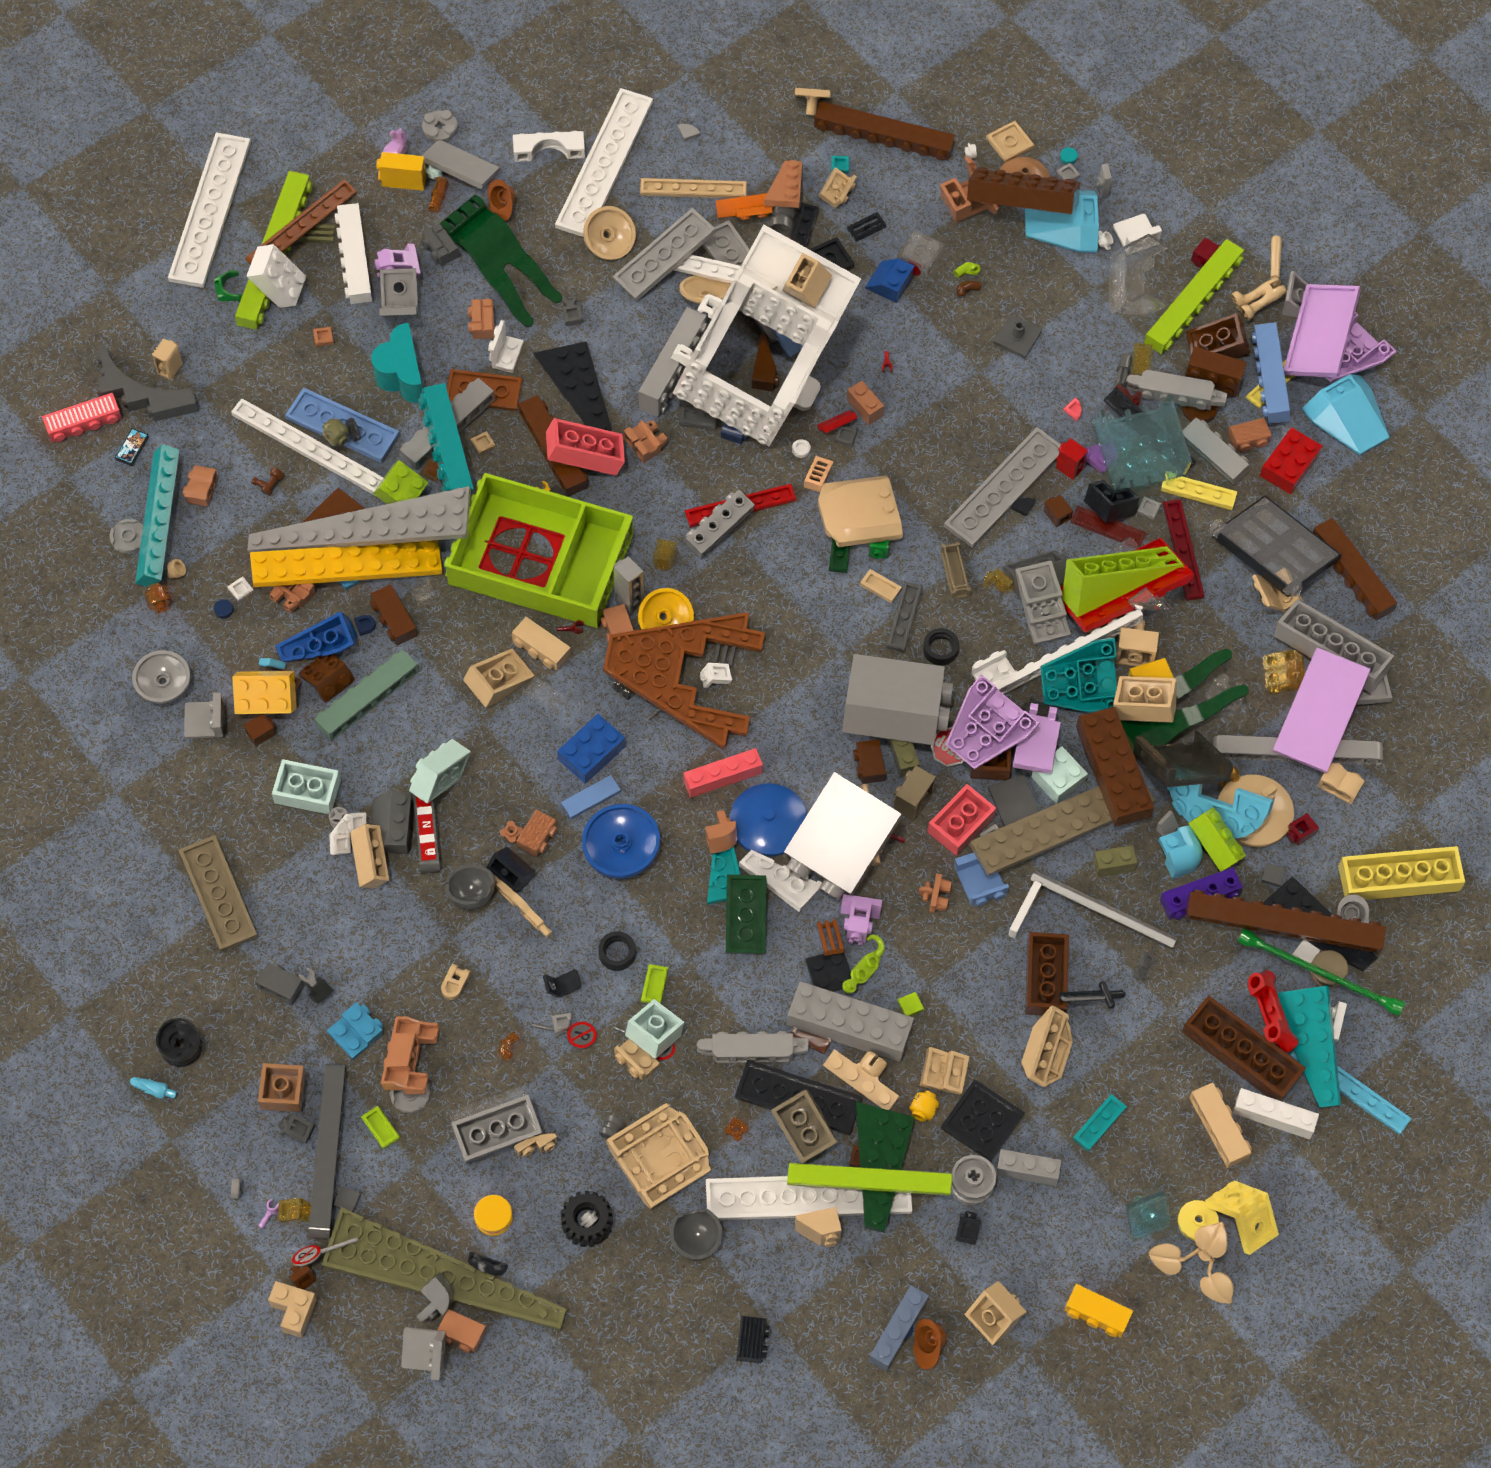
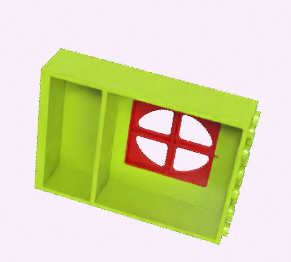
(583, 539)

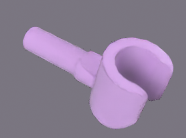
(270, 1211)

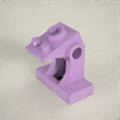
(408, 257)
(858, 926)

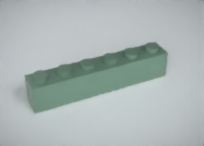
(366, 695)

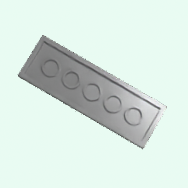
(664, 254)

